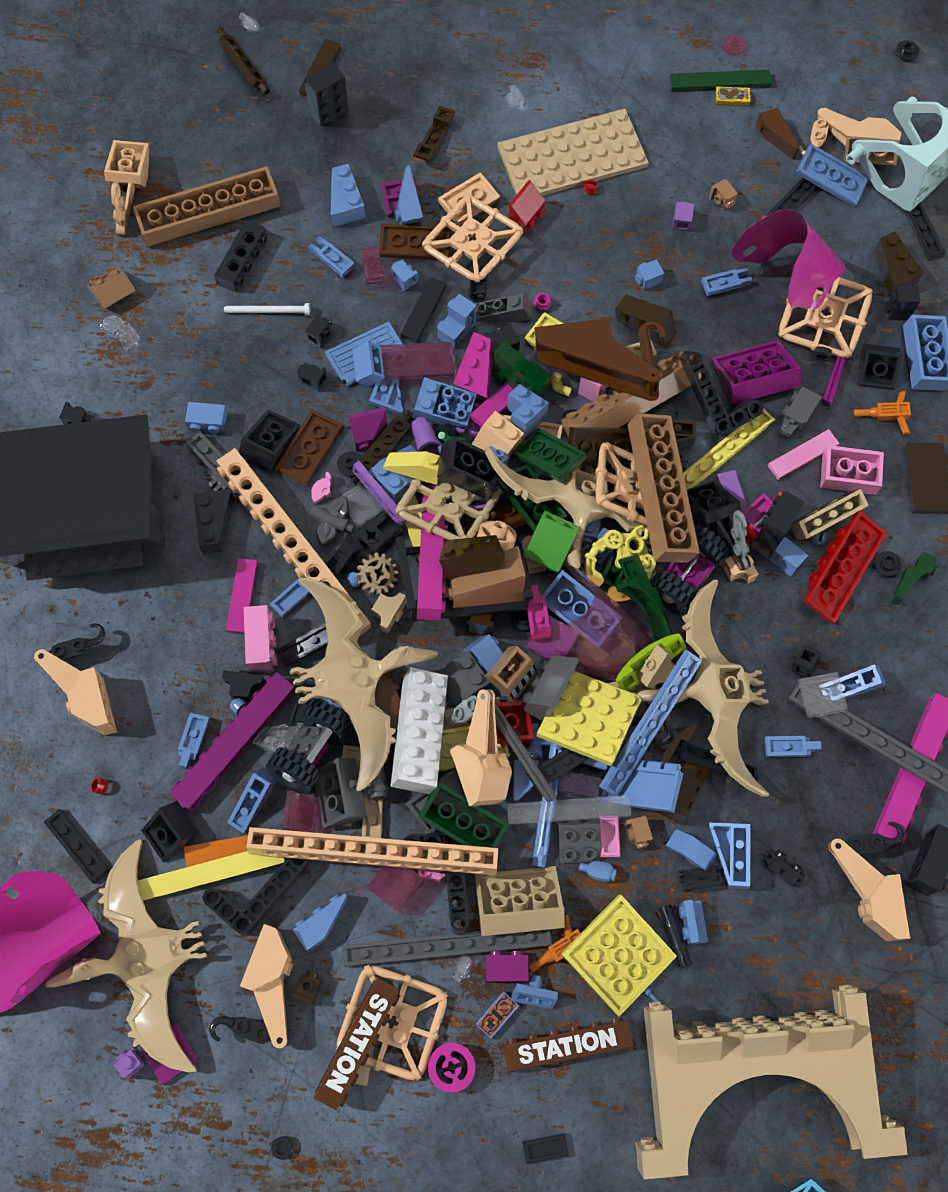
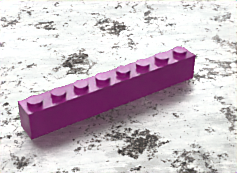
(233, 742)

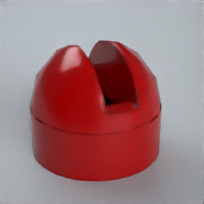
(590, 187)
(99, 785)

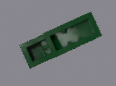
(922, 569)

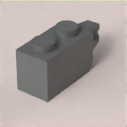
(799, 412)

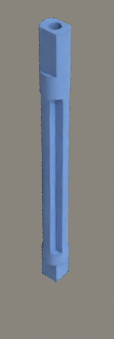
(544, 829)

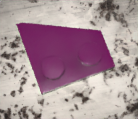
(391, 194)

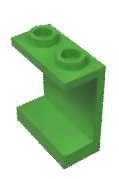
(551, 541)

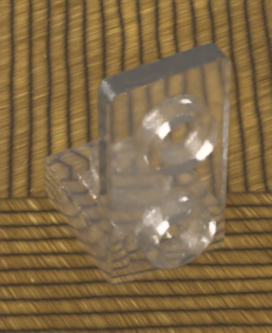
(121, 330)

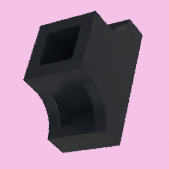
(242, 683)

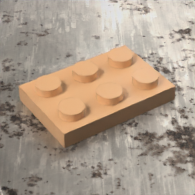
(475, 187)

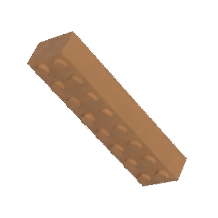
(206, 206)
(619, 408)
(663, 488)

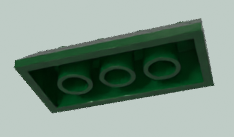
(527, 508)
(464, 823)

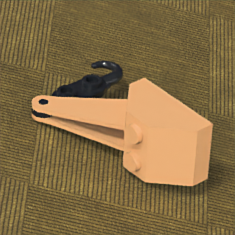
(83, 688)
(881, 895)
(266, 978)

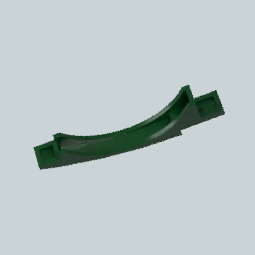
(639, 589)

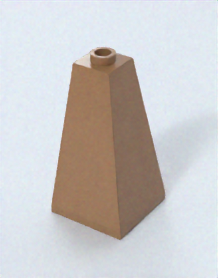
(492, 585)

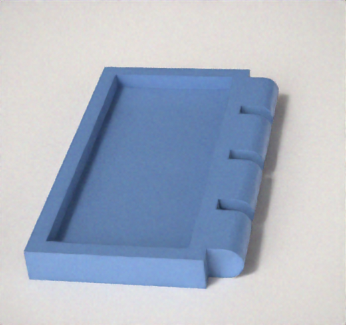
(342, 355)
(652, 786)

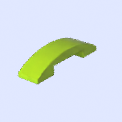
(628, 675)

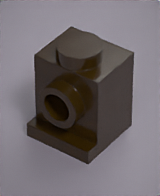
(310, 995)

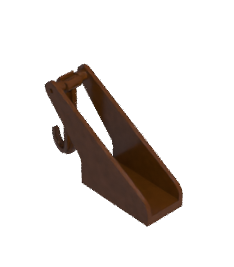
(593, 354)

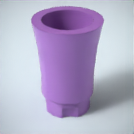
(425, 436)

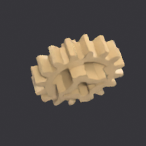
(368, 571)

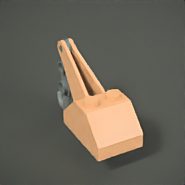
(479, 763)

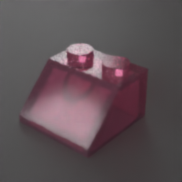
(299, 812)
(395, 886)

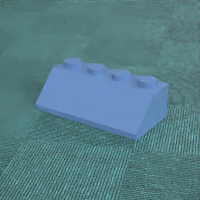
(568, 598)

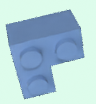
(458, 322)
(526, 408)

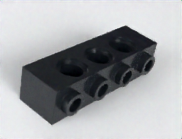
(240, 247)

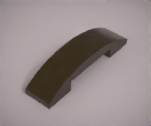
(436, 134)
(683, 736)

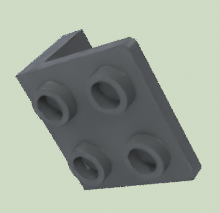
(579, 841)

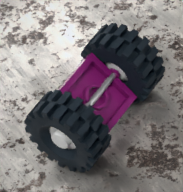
(683, 580)

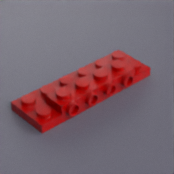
(843, 566)

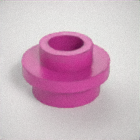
(542, 297)

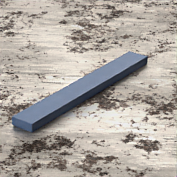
(650, 723)

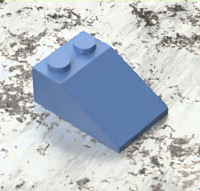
(392, 483)

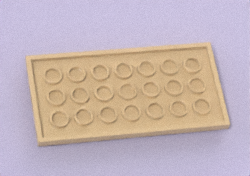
(573, 153)

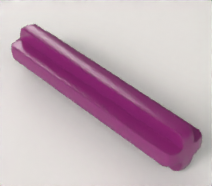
(834, 380)

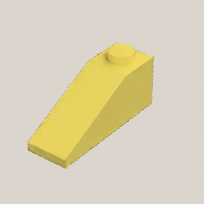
(415, 465)

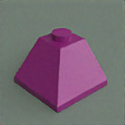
(367, 427)

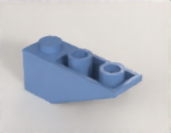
(316, 929)

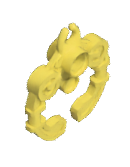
(620, 541)

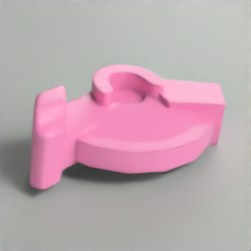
(322, 488)
(434, 875)

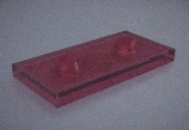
(417, 361)

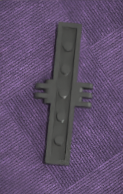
(209, 455)

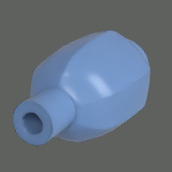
(599, 871)

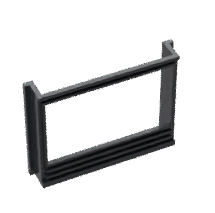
(451, 612)

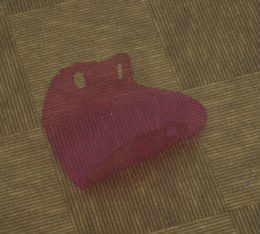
(600, 638)

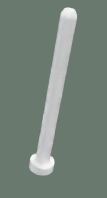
(269, 309)

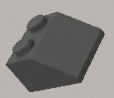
(464, 678)

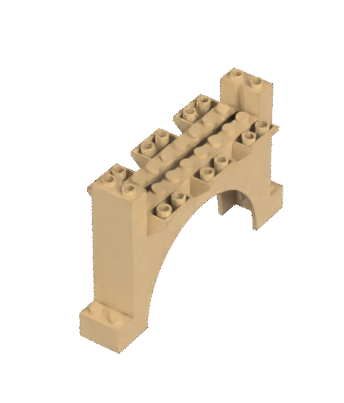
(702, 1061)

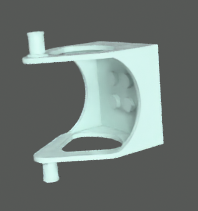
(923, 162)

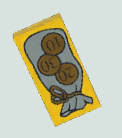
(732, 96)

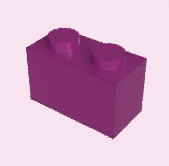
(506, 967)

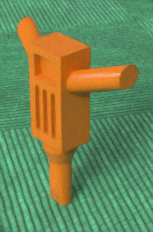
(890, 411)
(557, 948)

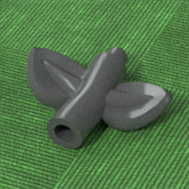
(332, 519)

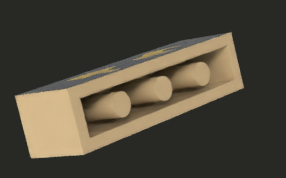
(829, 514)

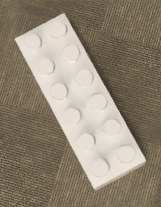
(419, 731)

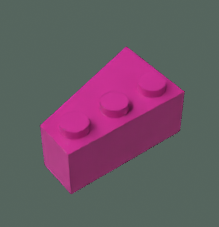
(477, 366)

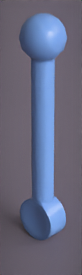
(648, 992)

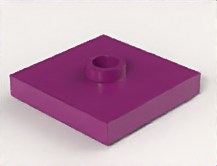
(163, 1072)

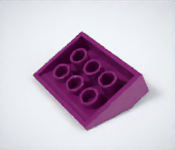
(757, 372)

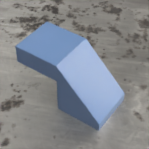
(691, 849)

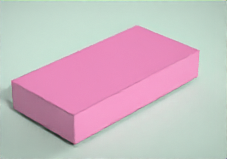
(609, 837)

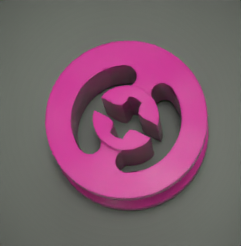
(445, 1050)

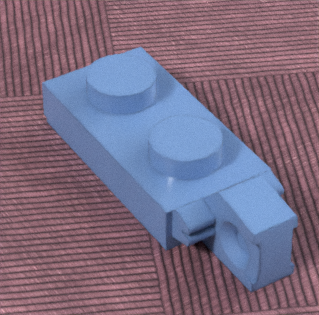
(192, 739)
(790, 746)

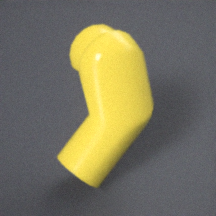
(558, 386)

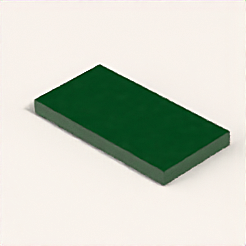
(549, 455)

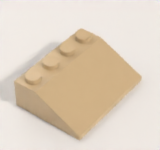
(519, 901)

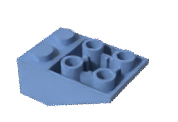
(443, 403)

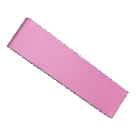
(802, 454)

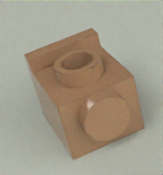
(723, 194)
(639, 831)

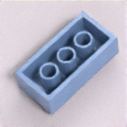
(927, 351)

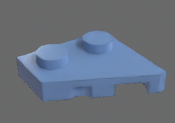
(387, 395)

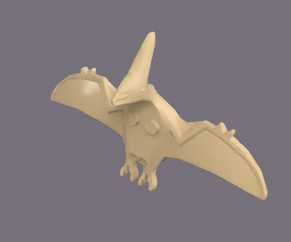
(574, 494)
(351, 677)
(720, 688)
(142, 960)

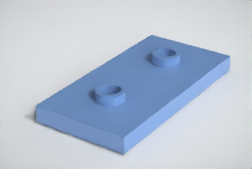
(832, 175)

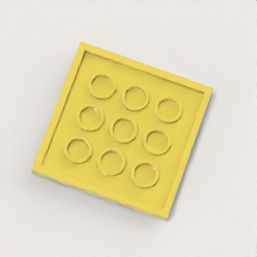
(591, 718)
(619, 955)

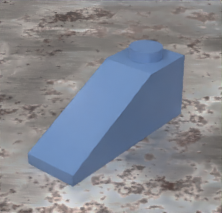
(408, 206)
(862, 681)
(252, 799)

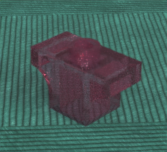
(371, 264)

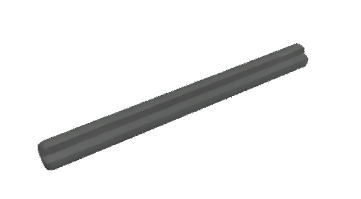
(524, 756)

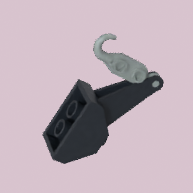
(715, 506)

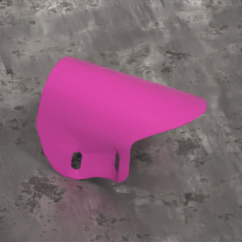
(814, 267)
(38, 932)

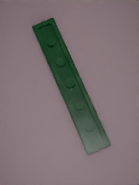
(711, 80)

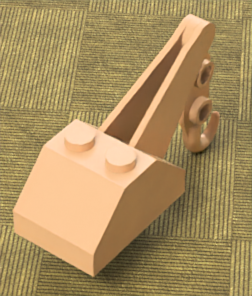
(849, 130)
(126, 167)

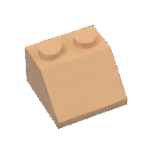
(499, 434)

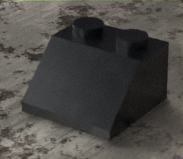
(879, 366)
(169, 831)

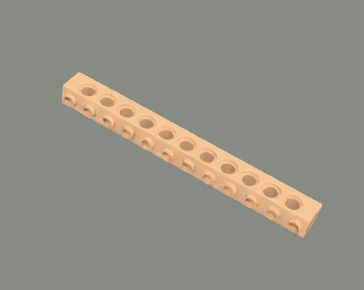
(233, 461)
(372, 851)

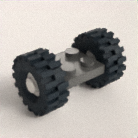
(294, 765)

